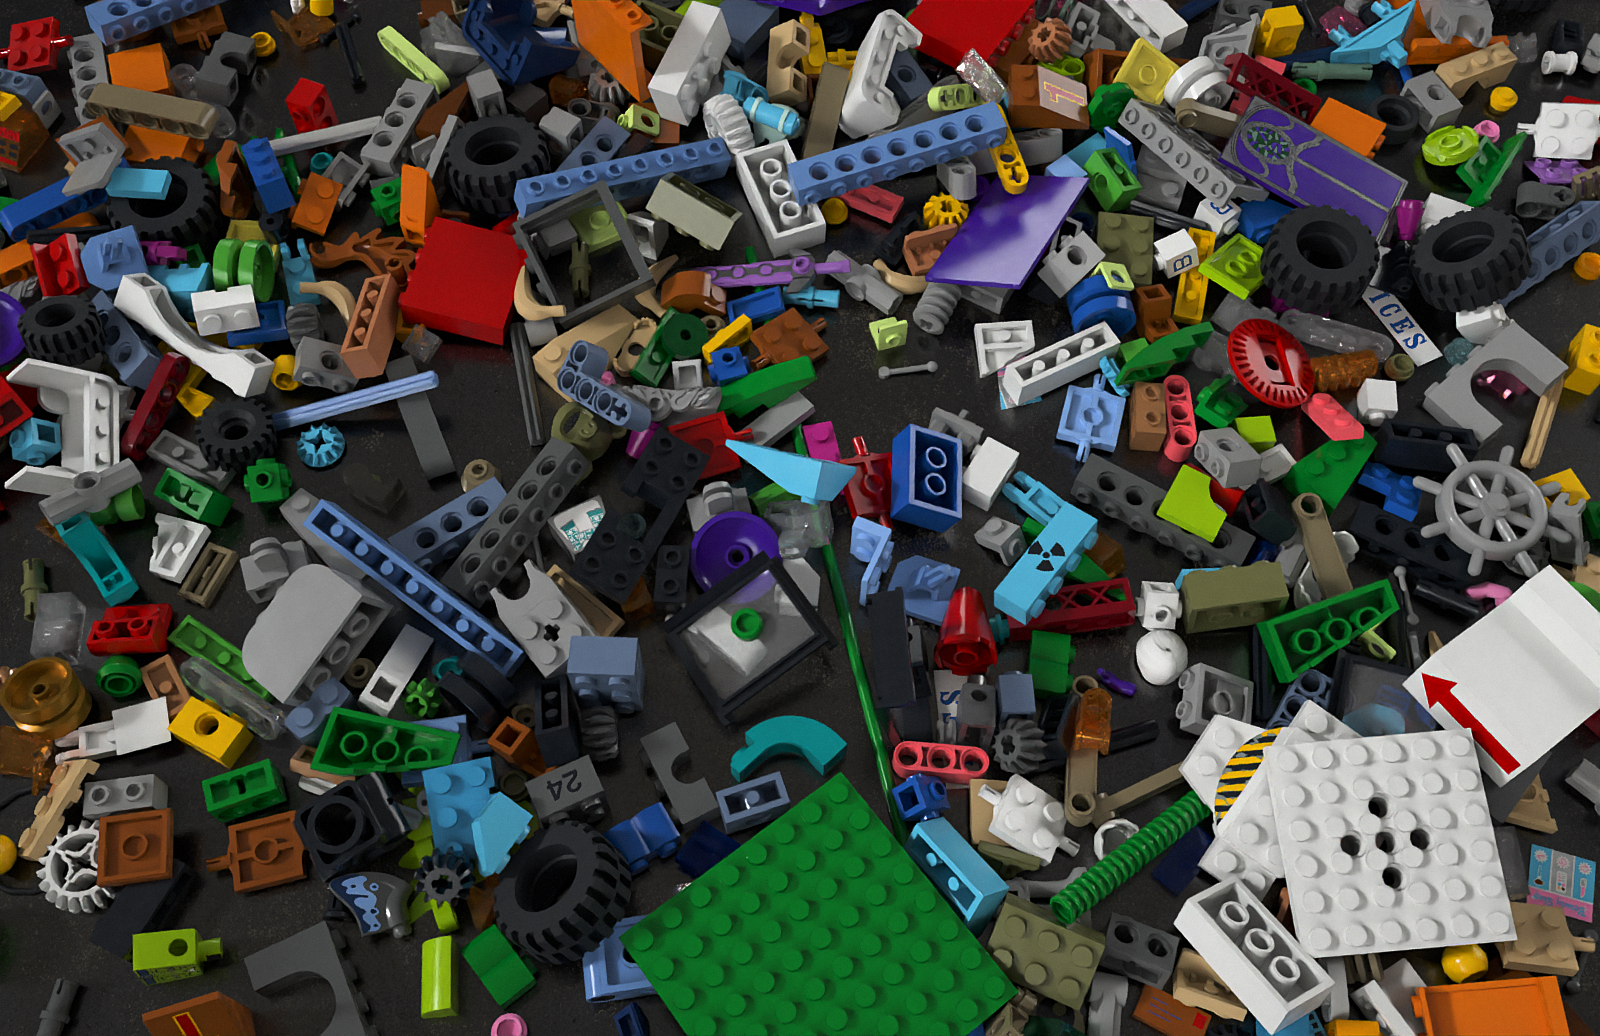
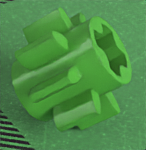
(421, 699)

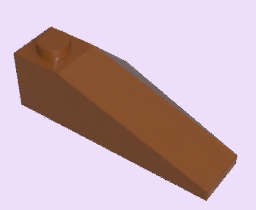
(1103, 66)

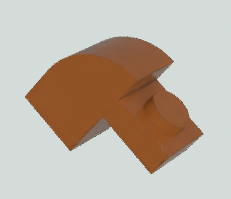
(691, 291)
(1153, 312)
(519, 748)

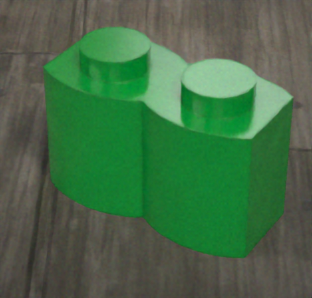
(1048, 663)
(499, 966)

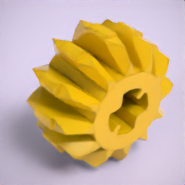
(944, 210)

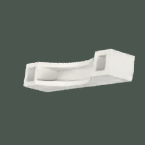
(150, 305)

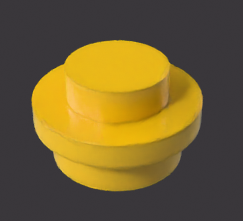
(264, 44)
(1503, 98)
(834, 211)

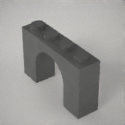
(314, 955)

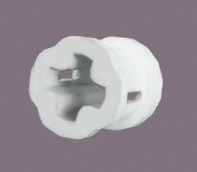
(1559, 62)

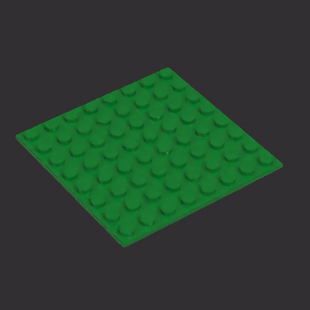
(818, 936)

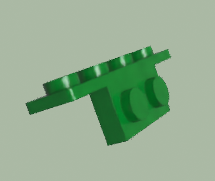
(1487, 167)

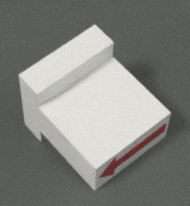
(1517, 675)

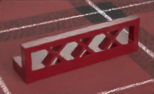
(1274, 83)
(1080, 618)

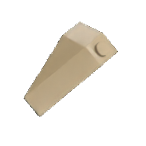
(605, 330)

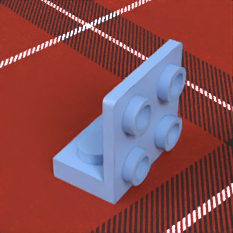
(871, 544)

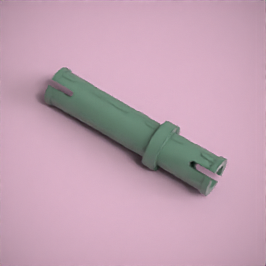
(1322, 70)

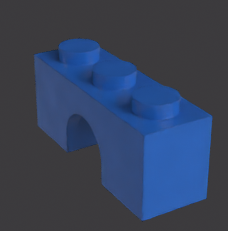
(267, 175)

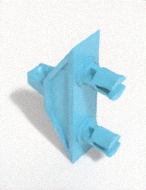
(1378, 42)

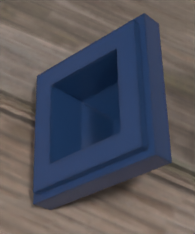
(632, 1021)

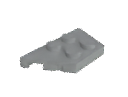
(1231, 41)

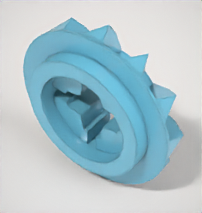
(1111, 370)
(327, 453)

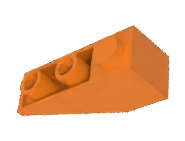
(417, 204)

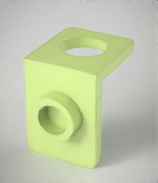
(632, 120)
(1109, 269)
(890, 333)
(1371, 637)

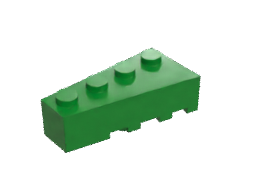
(1318, 629)

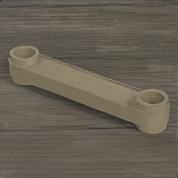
(1205, 118)
(1321, 546)
(1081, 769)
(1109, 806)

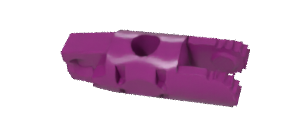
(162, 252)

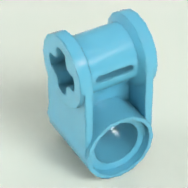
(741, 87)

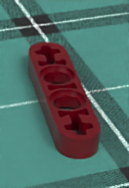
(139, 436)

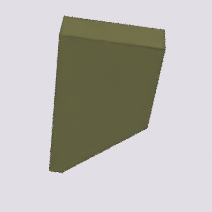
(1007, 861)

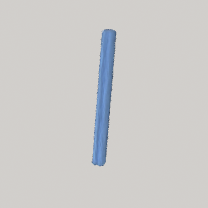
(355, 400)

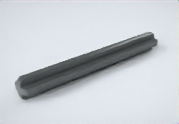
(527, 384)

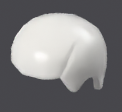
(1111, 835)

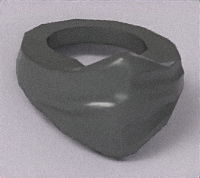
(1417, 657)

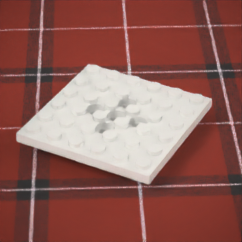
(1423, 785)

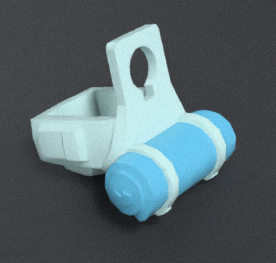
(772, 121)

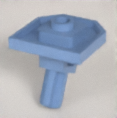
(112, 256)
(925, 587)

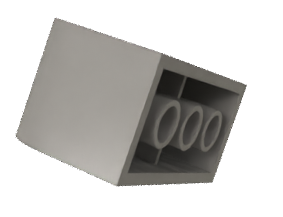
(311, 631)

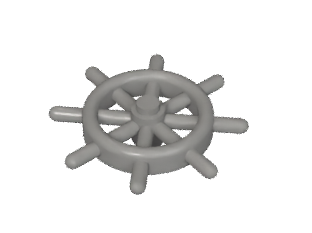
(1474, 528)

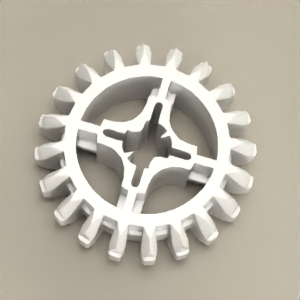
(727, 120)
(70, 894)

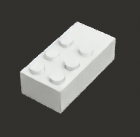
(690, 63)
(767, 188)
(1253, 954)

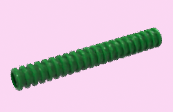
(1128, 858)

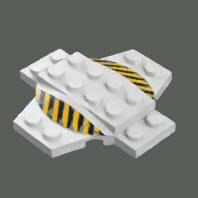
(1232, 779)

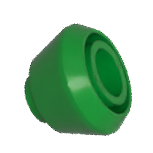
(119, 676)

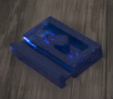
(705, 849)

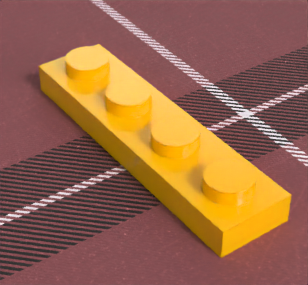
(1193, 284)

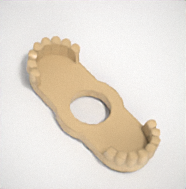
(641, 335)

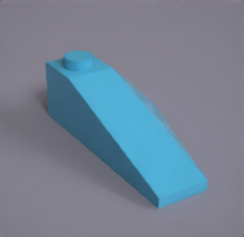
(795, 472)

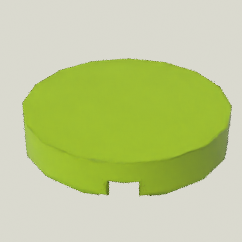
(1450, 145)

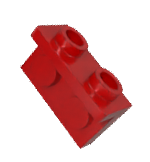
(60, 266)

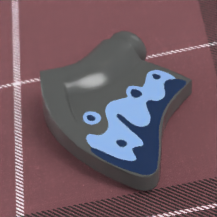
(375, 901)

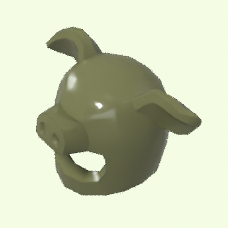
(589, 435)

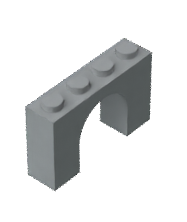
(1508, 350)

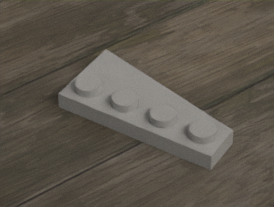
(296, 511)

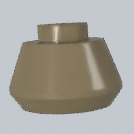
(479, 472)

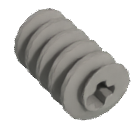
(936, 306)

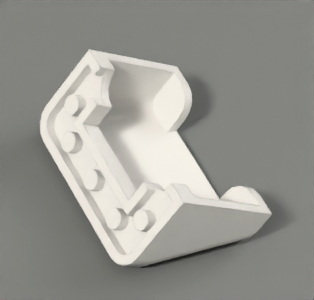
(866, 98)

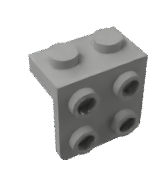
(97, 155)

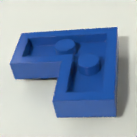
(1401, 494)

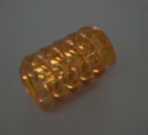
(1344, 369)

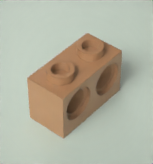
(1147, 416)

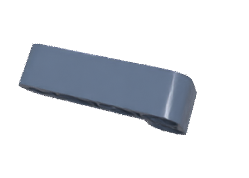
(581, 381)
(1297, 695)

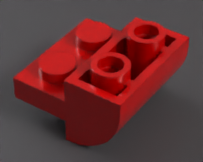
(131, 630)

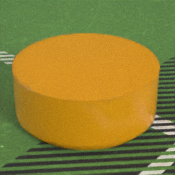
(1588, 266)

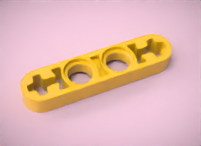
(1005, 169)

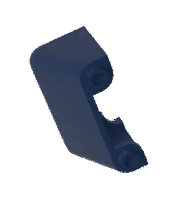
(511, 45)

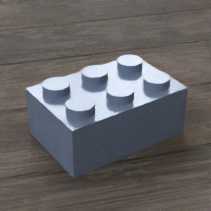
(606, 672)

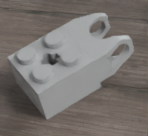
(1459, 18)
(539, 617)

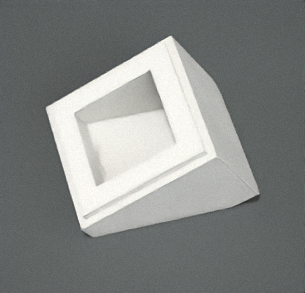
(687, 374)

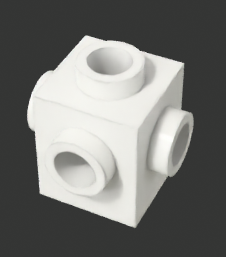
(1158, 605)

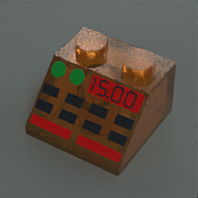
(20, 139)

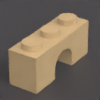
(786, 46)
(1486, 66)

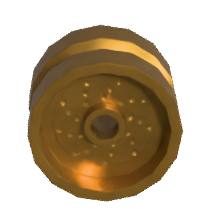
(46, 698)

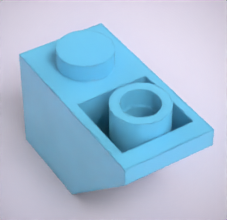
(496, 830)

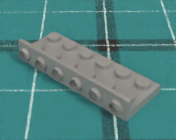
(1188, 154)

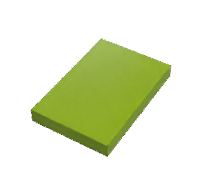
(1235, 266)

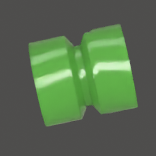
(126, 505)

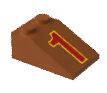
(1045, 99)
(202, 1016)

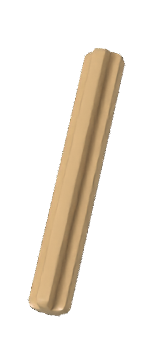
(1541, 426)

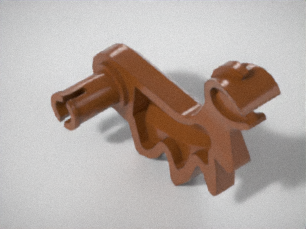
(379, 254)

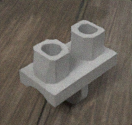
(957, 427)

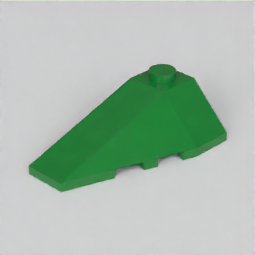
(368, 743)

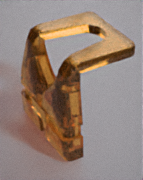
(304, 21)
(17, 756)

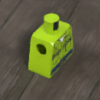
(160, 957)

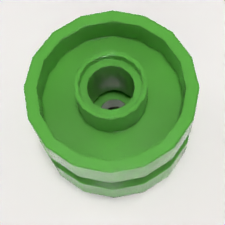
(244, 264)

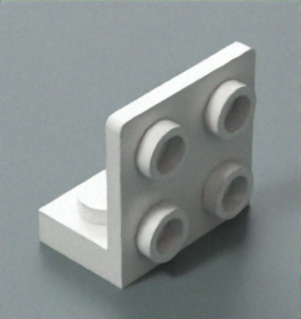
(1390, 1000)

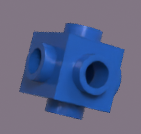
(728, 366)
(921, 798)

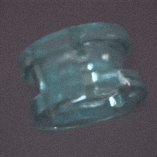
(1458, 351)

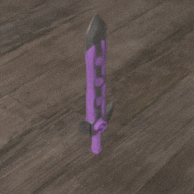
(798, 271)

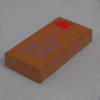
(1169, 1014)

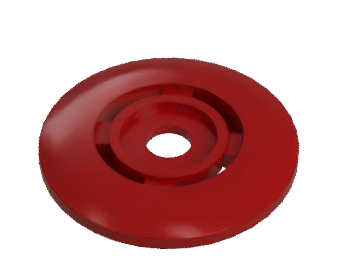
(1291, 359)

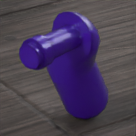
(1116, 684)

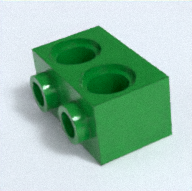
(193, 497)
(244, 791)

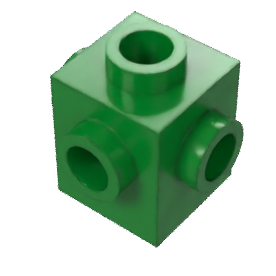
(387, 201)
(268, 491)

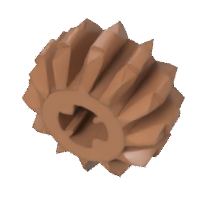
(1050, 40)

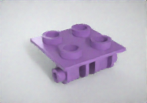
(1556, 172)

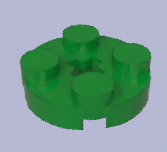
(1108, 105)

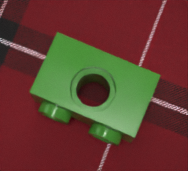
(1111, 179)

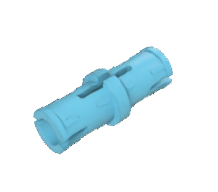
(813, 297)

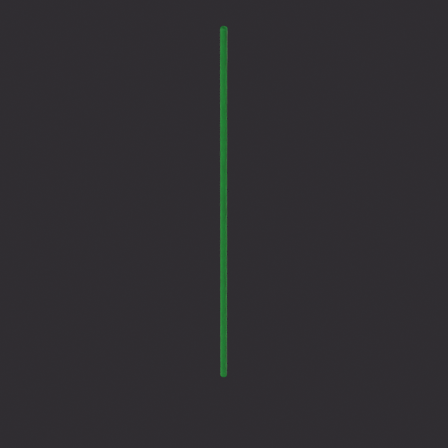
(852, 644)

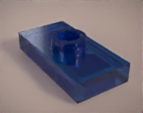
(1182, 861)

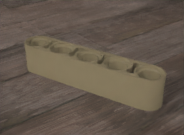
(153, 110)
(825, 110)

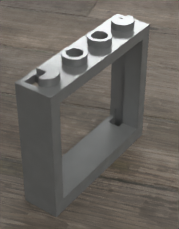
(560, 211)

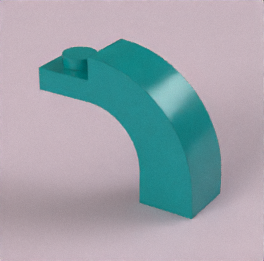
(98, 558)
(789, 735)

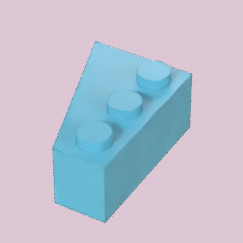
(182, 283)
(956, 872)

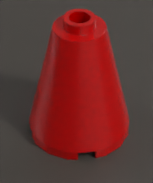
(966, 635)

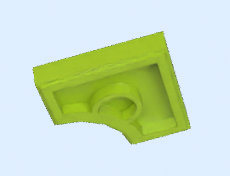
(1191, 506)

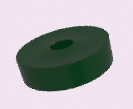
(688, 325)

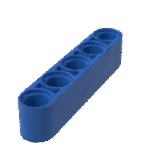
(49, 208)

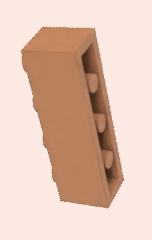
(372, 327)

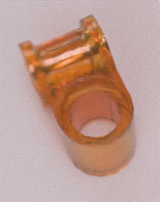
(1092, 726)

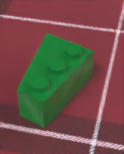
(1329, 470)

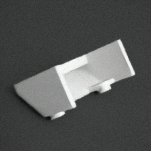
(88, 423)

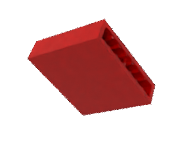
(959, 25)
(464, 281)

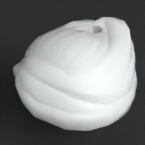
(1161, 656)

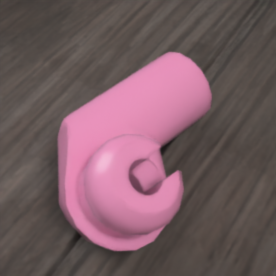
(1488, 590)

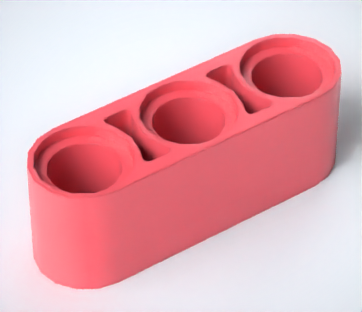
(1177, 430)
(954, 755)

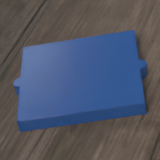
(1123, 147)

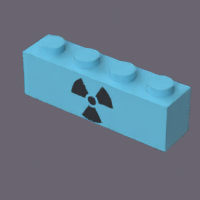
(1046, 563)

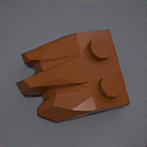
(234, 181)

